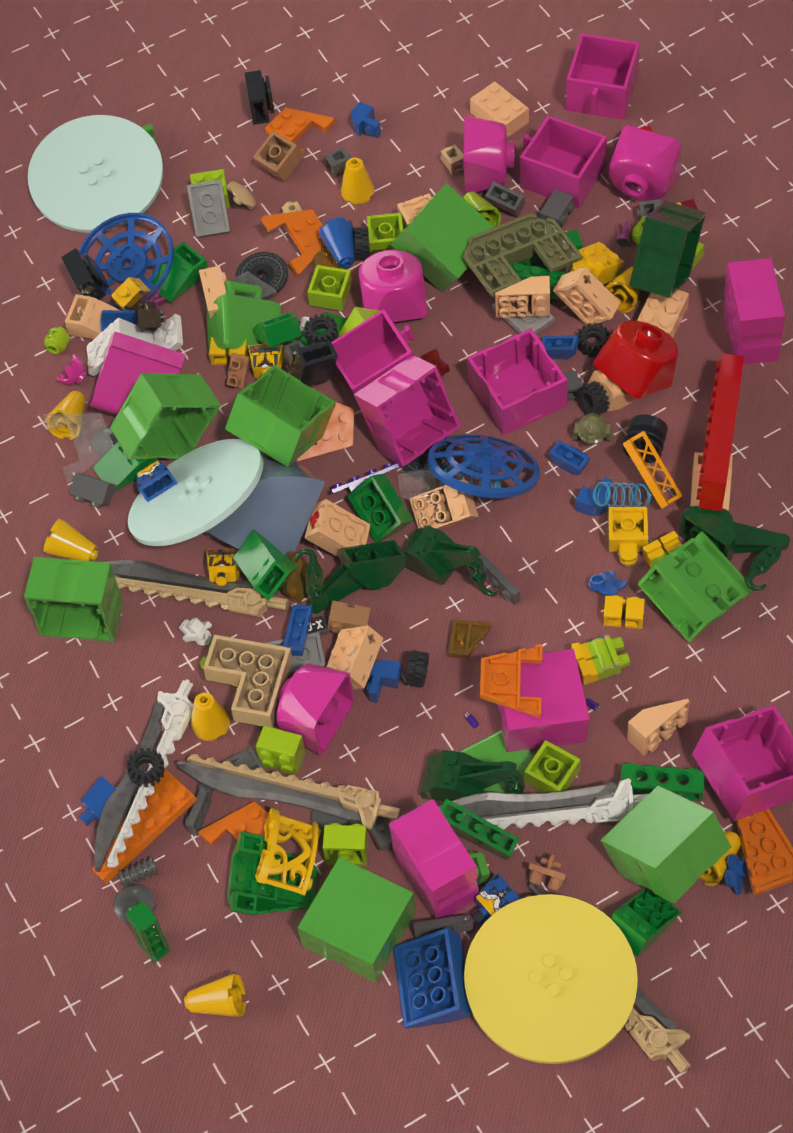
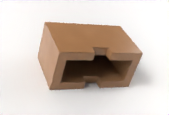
(347, 617)

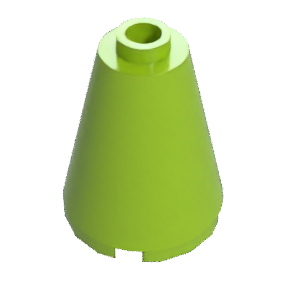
(485, 208)

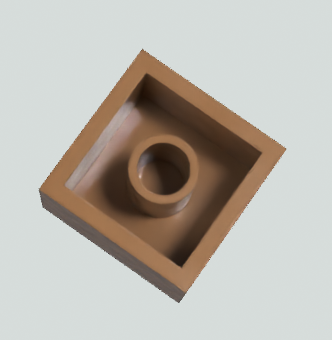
(278, 156)

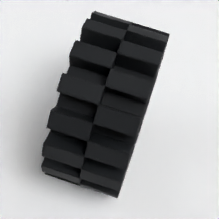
(361, 242)
(319, 323)
(589, 332)
(593, 398)
(417, 668)
(145, 757)

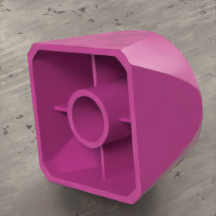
(486, 154)
(645, 164)
(393, 283)
(315, 704)

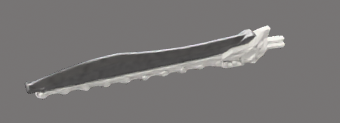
(174, 723)
(605, 804)

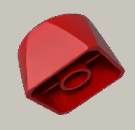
(639, 358)

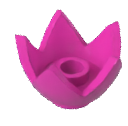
(74, 373)

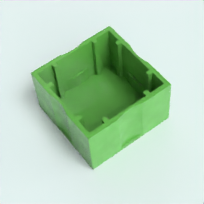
(441, 236)
(164, 415)
(280, 415)
(74, 599)
(666, 843)
(357, 919)

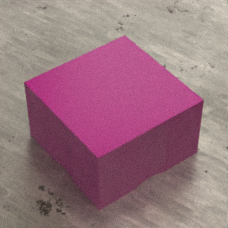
(753, 310)
(517, 381)
(407, 410)
(563, 705)
(748, 761)
(434, 860)

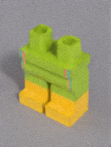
(659, 549)
(599, 658)

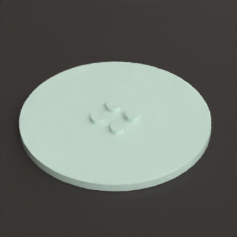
(94, 172)
(209, 489)

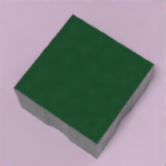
(667, 249)

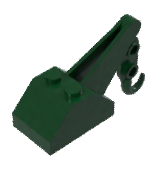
(735, 538)
(437, 556)
(362, 565)
(459, 775)

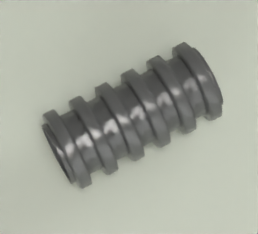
(138, 872)

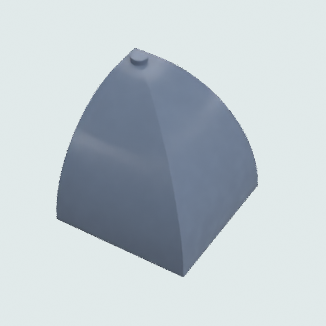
(275, 508)

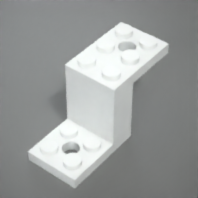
(167, 336)

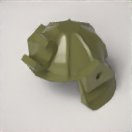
(592, 429)

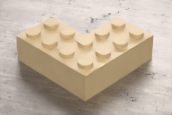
(256, 670)

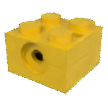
(600, 261)
(627, 532)

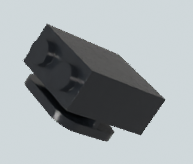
(259, 96)
(85, 274)
(314, 363)

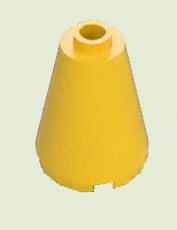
(356, 182)
(623, 292)
(72, 404)
(69, 543)
(209, 718)
(715, 874)
(218, 997)

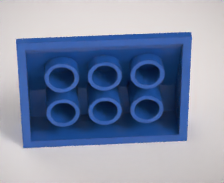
(432, 979)

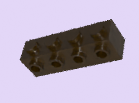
(149, 315)

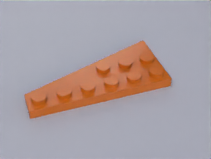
(163, 808)
(765, 852)

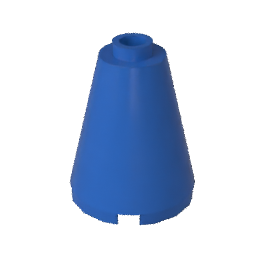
(339, 240)

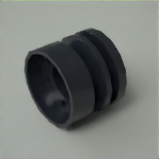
(654, 428)

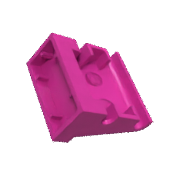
(122, 366)

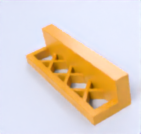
(647, 475)

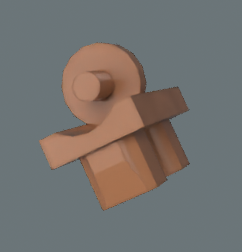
(238, 370)
(556, 879)

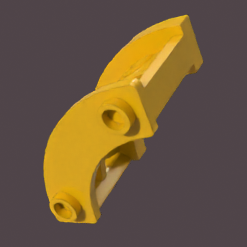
(306, 836)

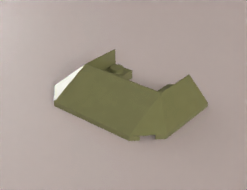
(514, 242)

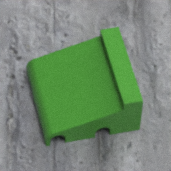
(694, 586)

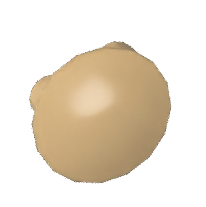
(241, 194)

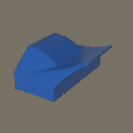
(561, 346)
(569, 458)

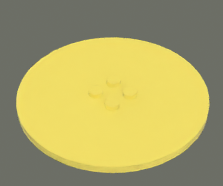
(550, 979)

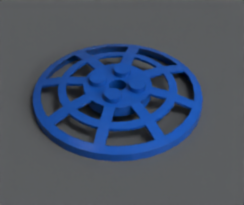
(130, 252)
(485, 459)

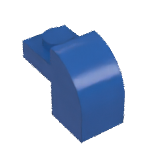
(364, 120)
(585, 502)
(383, 673)

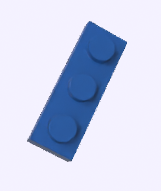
(298, 629)

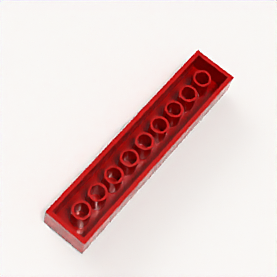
(720, 432)

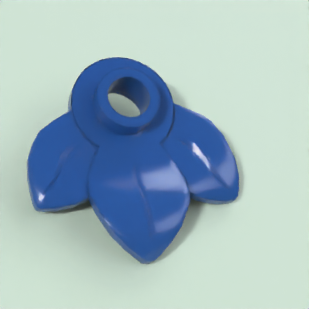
(606, 583)
(735, 872)

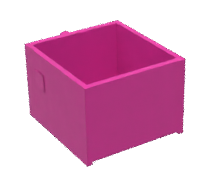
(602, 76)
(562, 159)
(371, 350)

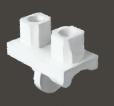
(196, 631)

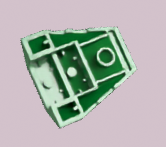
(255, 898)

